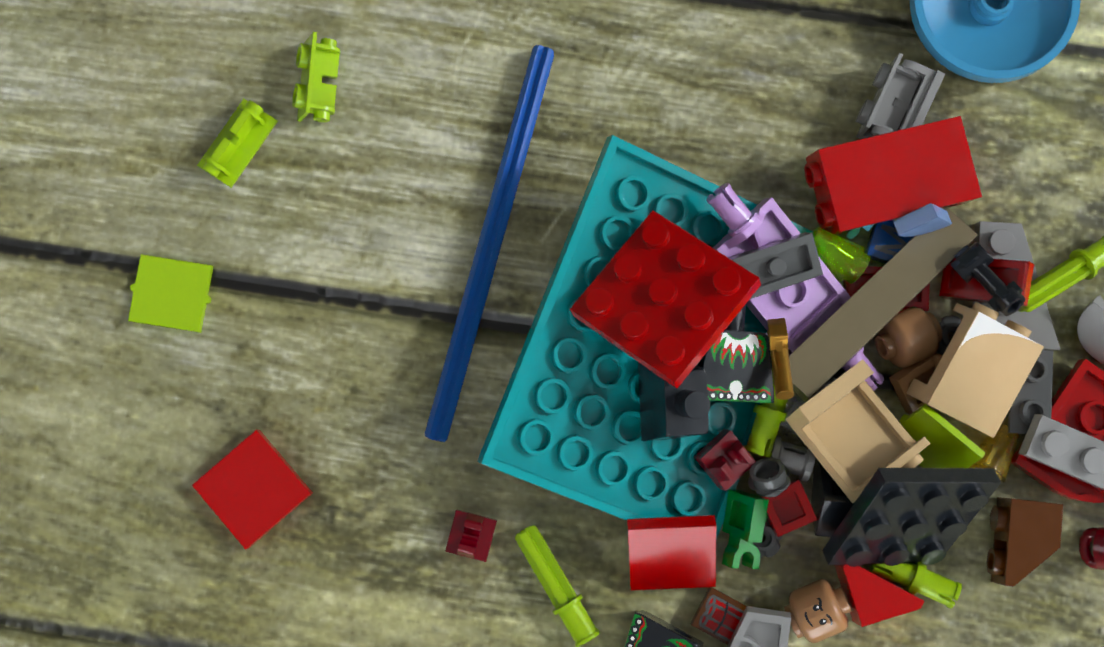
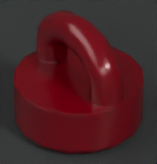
(1097, 561)

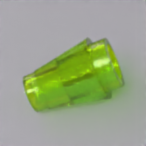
(841, 256)

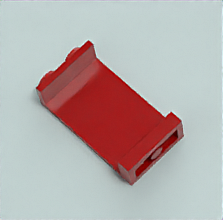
(892, 175)

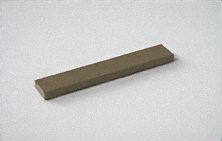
(875, 305)

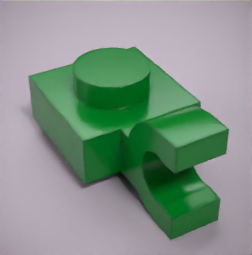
(745, 523)

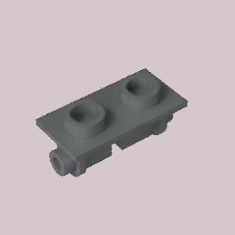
(1034, 395)

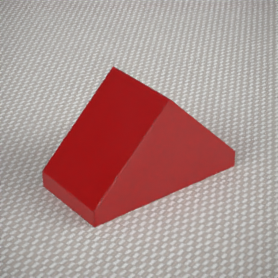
(874, 597)

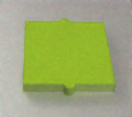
(170, 293)
(948, 445)

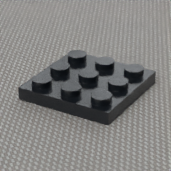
(910, 515)

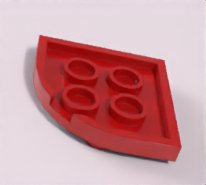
(1081, 407)

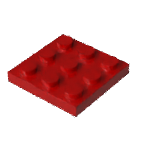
(665, 298)

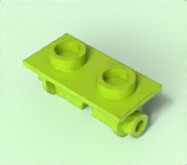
(316, 62)
(237, 142)

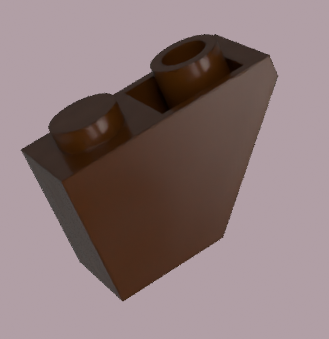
(1023, 538)

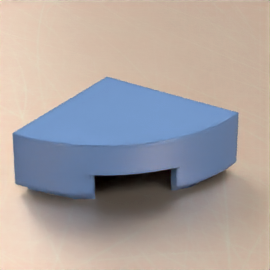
(922, 221)

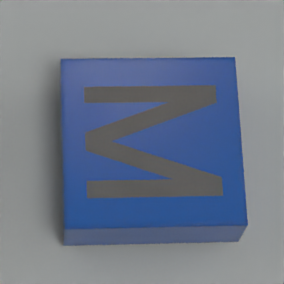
(885, 242)

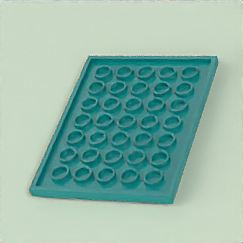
(575, 396)

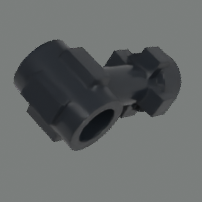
(973, 263)

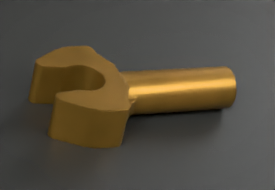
(780, 358)

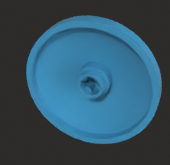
(994, 37)

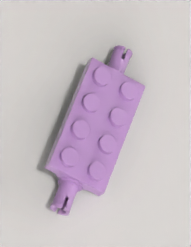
(801, 304)

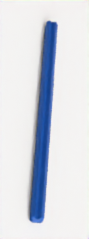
(489, 244)

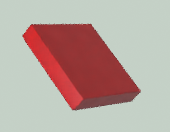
(252, 489)
(672, 552)

